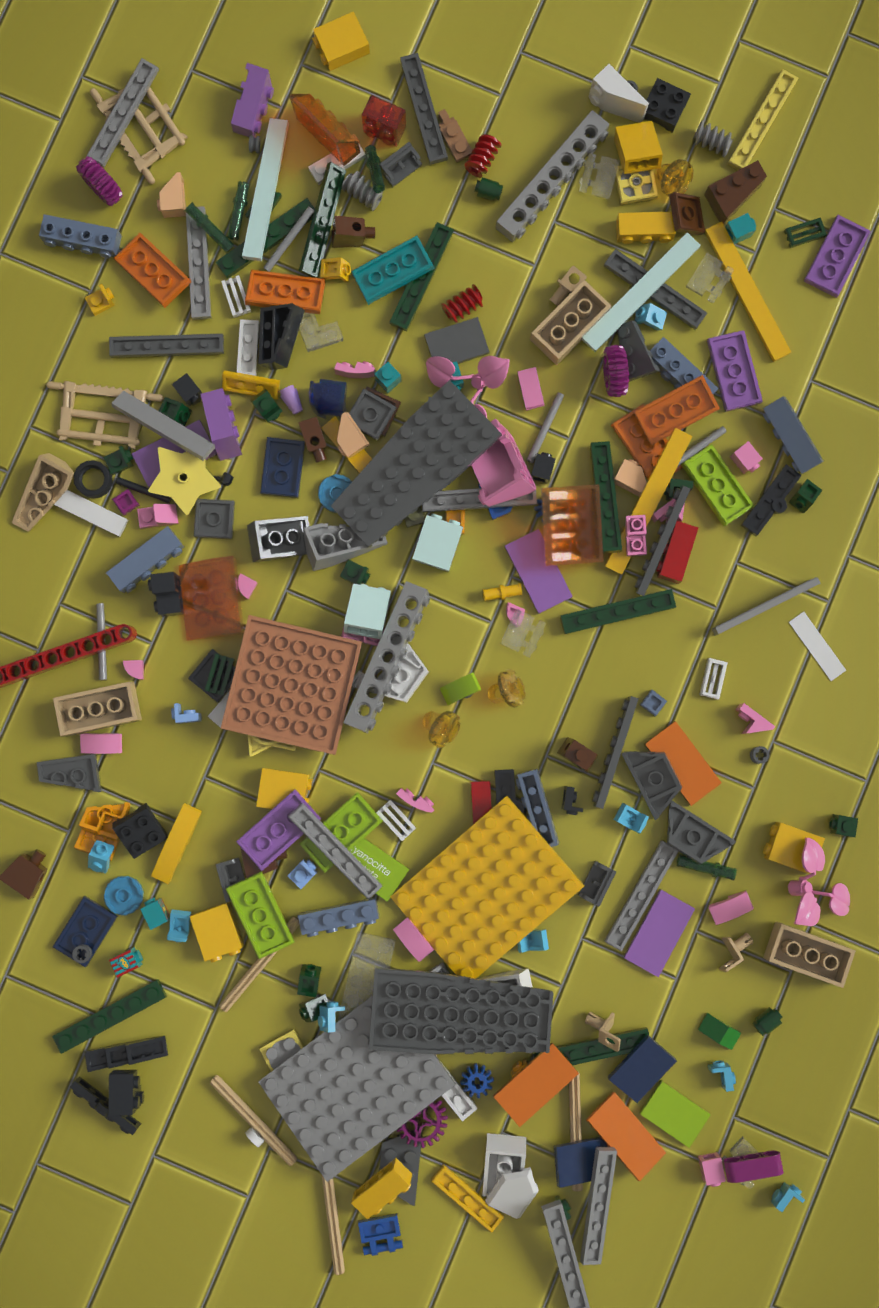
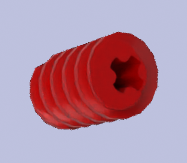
(482, 155)
(463, 303)

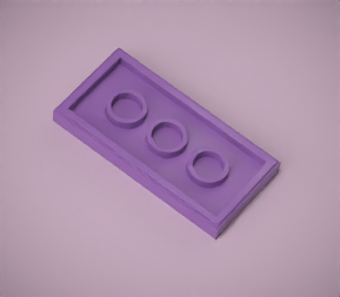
(837, 256)
(734, 371)
(148, 459)
(542, 582)
(273, 832)
(659, 933)

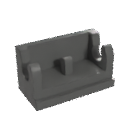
(400, 164)
(229, 874)
(597, 883)

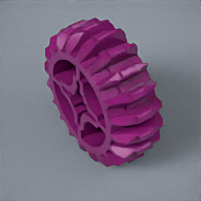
(99, 181)
(615, 370)
(430, 1122)

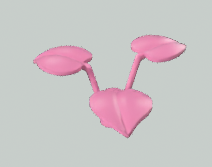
(490, 373)
(808, 910)

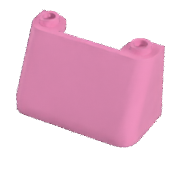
(502, 471)

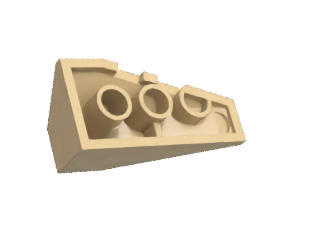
(45, 487)

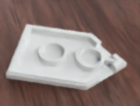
(513, 1192)

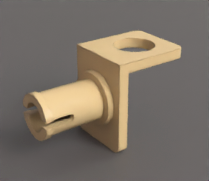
(566, 287)
(734, 949)
(604, 1027)

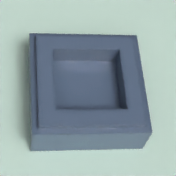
(653, 703)

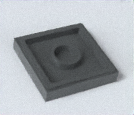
(372, 414)
(214, 519)

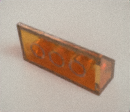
(325, 127)

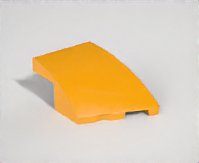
(97, 825)

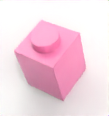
(746, 458)
(712, 1169)

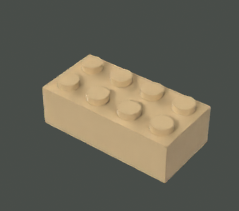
(569, 322)
(97, 709)
(809, 954)

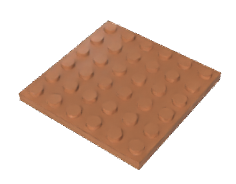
(291, 685)

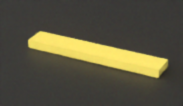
(763, 120)

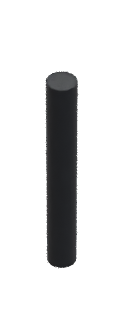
(141, 489)

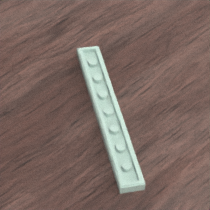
(265, 189)
(641, 292)

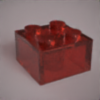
(384, 121)

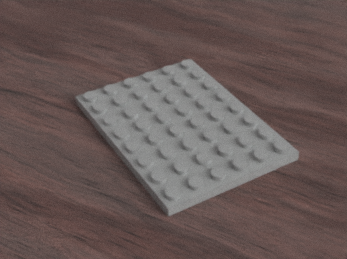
(350, 1097)

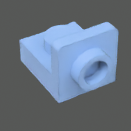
(187, 717)
(303, 873)

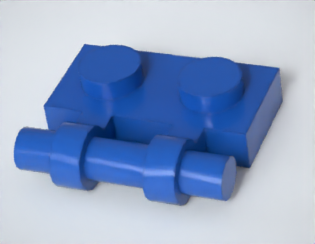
(380, 1228)

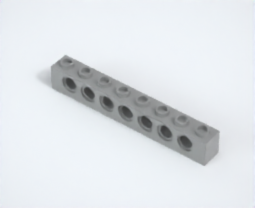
(593, 125)
(408, 594)

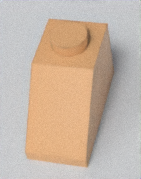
(172, 198)
(350, 436)
(630, 477)

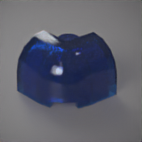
(327, 397)

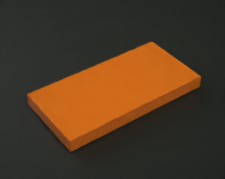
(152, 270)
(275, 289)
(676, 410)
(637, 444)
(689, 765)
(535, 1085)
(627, 1135)

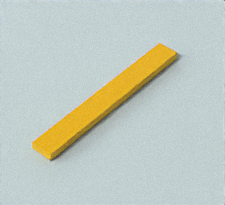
(748, 292)
(653, 490)

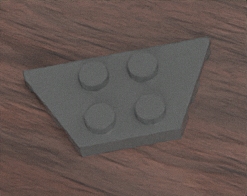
(654, 778)
(693, 835)
(408, 1156)

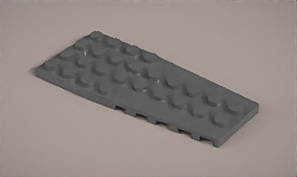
(416, 463)
(456, 1014)

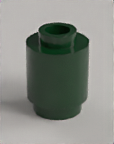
(488, 189)
(767, 1021)

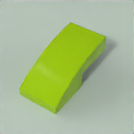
(460, 688)

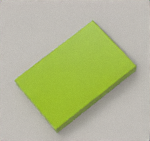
(675, 1113)

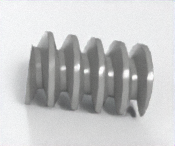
(713, 138)
(361, 190)

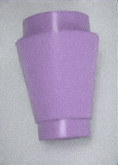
(291, 399)

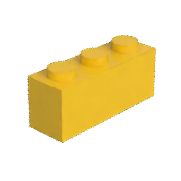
(645, 227)
(382, 1188)

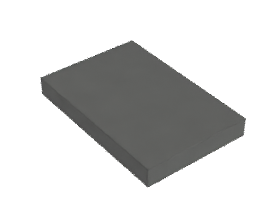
(458, 342)

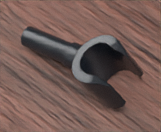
(226, 478)

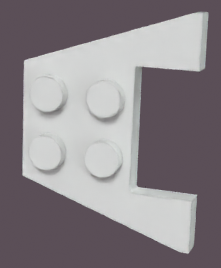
(408, 679)

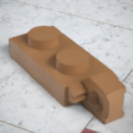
(454, 137)

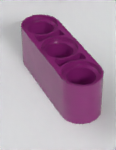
(753, 1166)

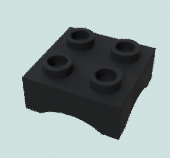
(666, 104)
(139, 831)

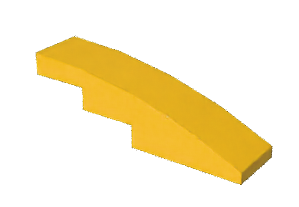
(176, 843)

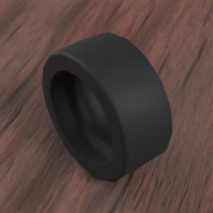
(80, 471)

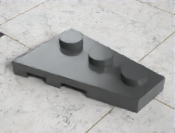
(638, 356)
(71, 771)

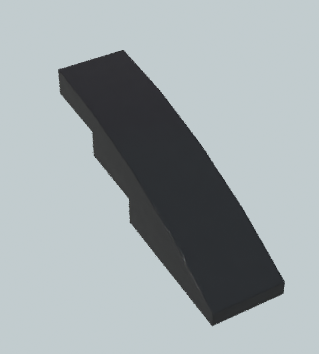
(126, 1053)

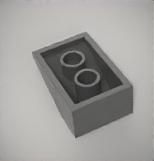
(277, 538)

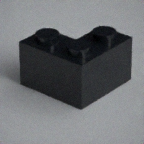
(167, 592)
(124, 1092)

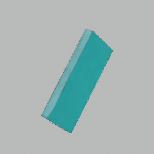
(392, 269)

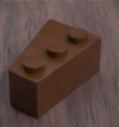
(734, 190)

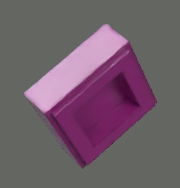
(126, 502)

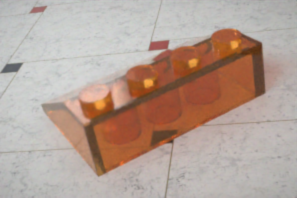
(572, 524)
(211, 598)

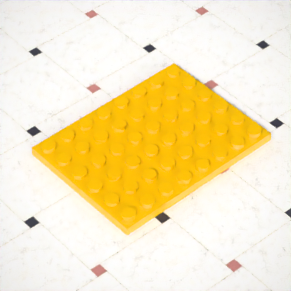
(487, 890)

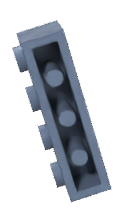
(80, 236)
(675, 366)
(793, 435)
(145, 560)
(537, 805)
(338, 916)

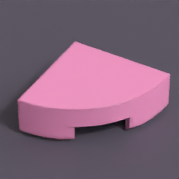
(246, 585)
(511, 608)
(135, 668)

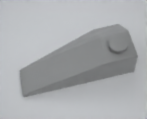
(334, 545)

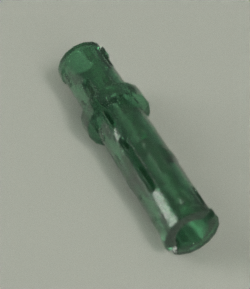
(373, 164)
(240, 203)
(203, 222)
(714, 869)

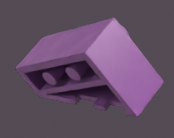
(253, 101)
(221, 424)

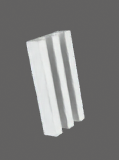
(231, 282)
(706, 676)
(407, 832)

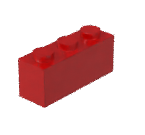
(677, 553)

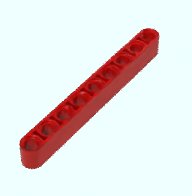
(62, 656)

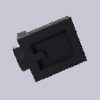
(568, 798)

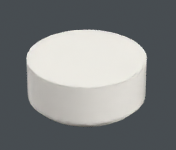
(254, 1137)

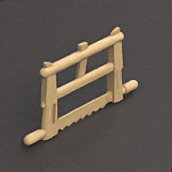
(161, 149)
(98, 437)

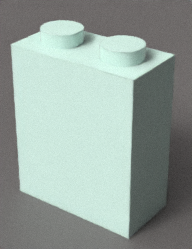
(438, 542)
(367, 611)

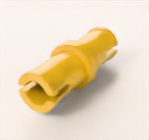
(502, 592)

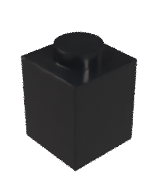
(188, 390)
(543, 467)

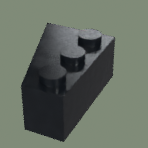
(278, 334)

